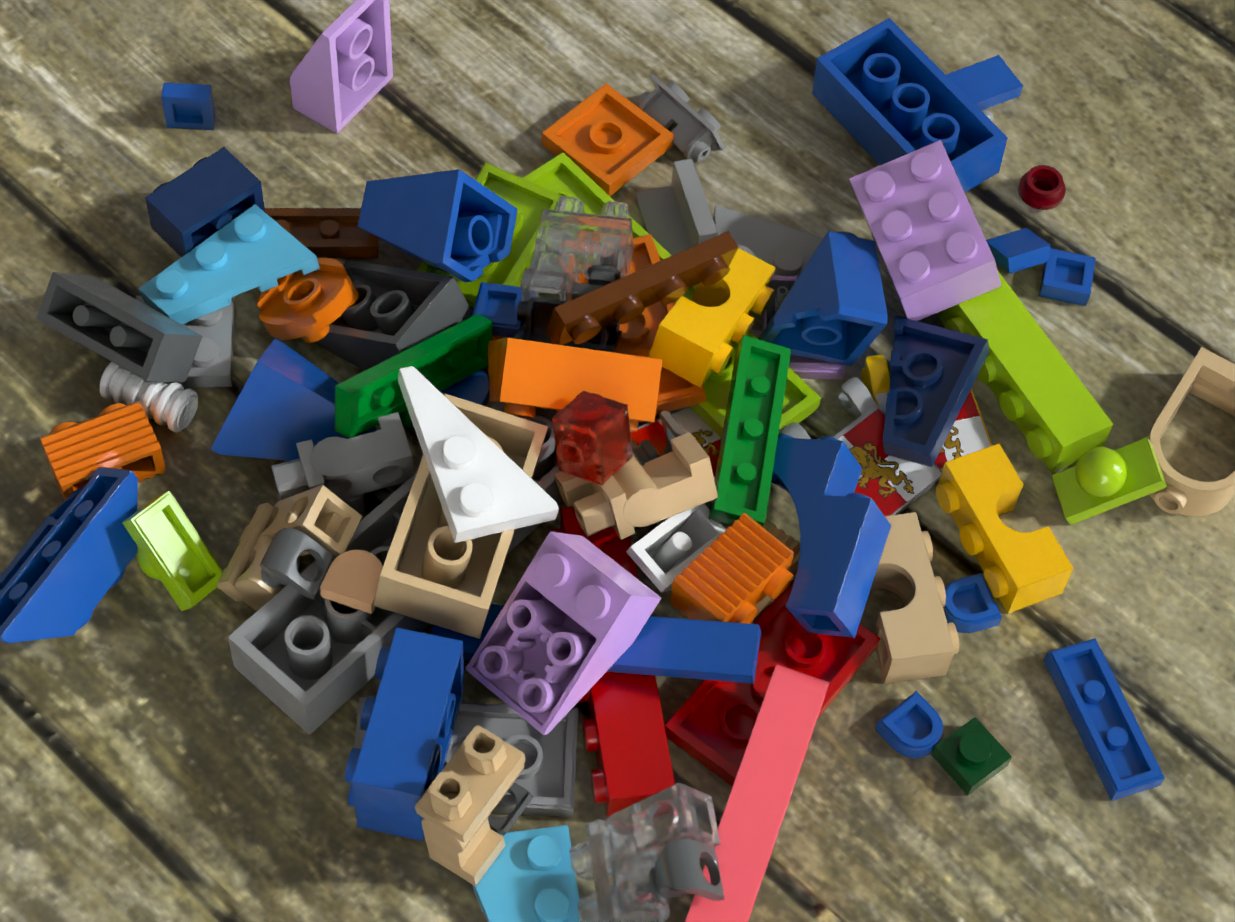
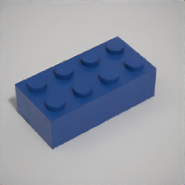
(902, 101)

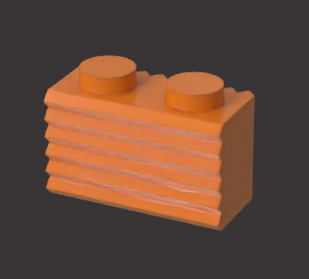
(114, 439)
(733, 575)

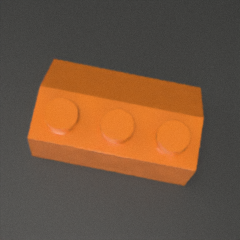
(551, 375)

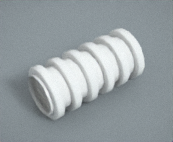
(161, 401)

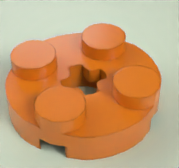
(308, 302)

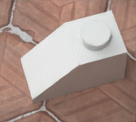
(674, 545)

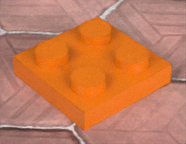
(608, 138)

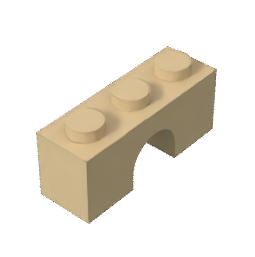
(916, 638)

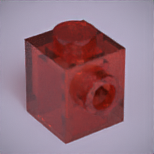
(592, 437)

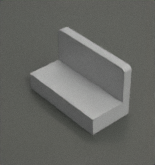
(679, 212)

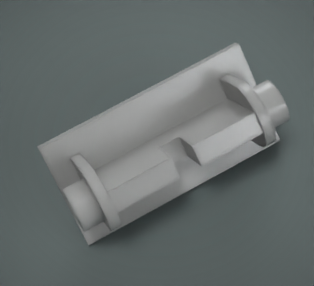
(694, 129)

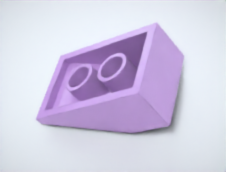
(345, 65)

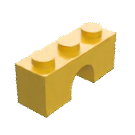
(700, 331)
(1015, 564)

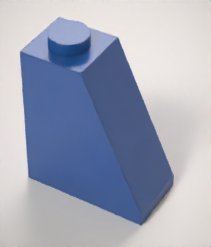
(440, 220)
(833, 303)
(280, 406)

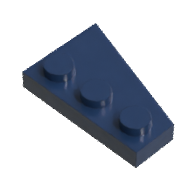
(928, 387)

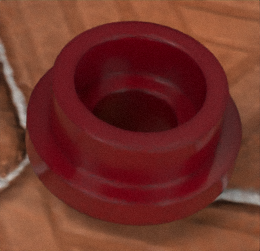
(1042, 187)

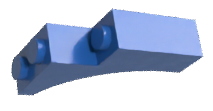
(838, 533)

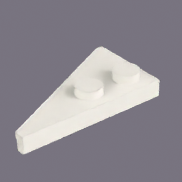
(472, 475)

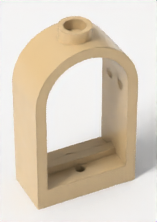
(1214, 382)

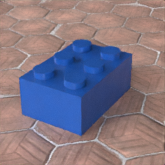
(405, 731)

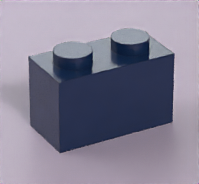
(202, 200)

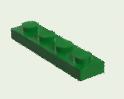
(439, 359)
(750, 431)

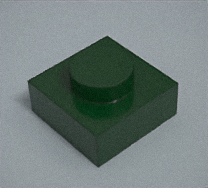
(971, 756)

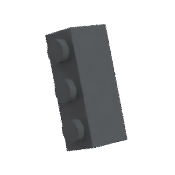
(119, 327)

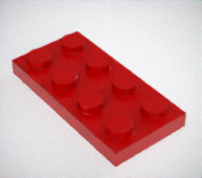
(722, 714)

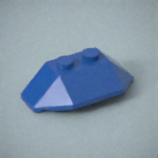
(70, 560)

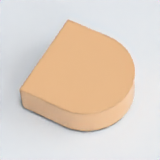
(353, 580)

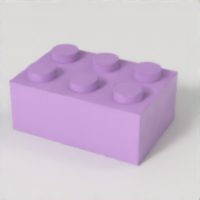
(926, 232)

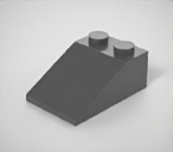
(393, 312)

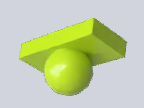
(1108, 480)
(173, 551)

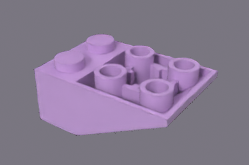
(561, 629)

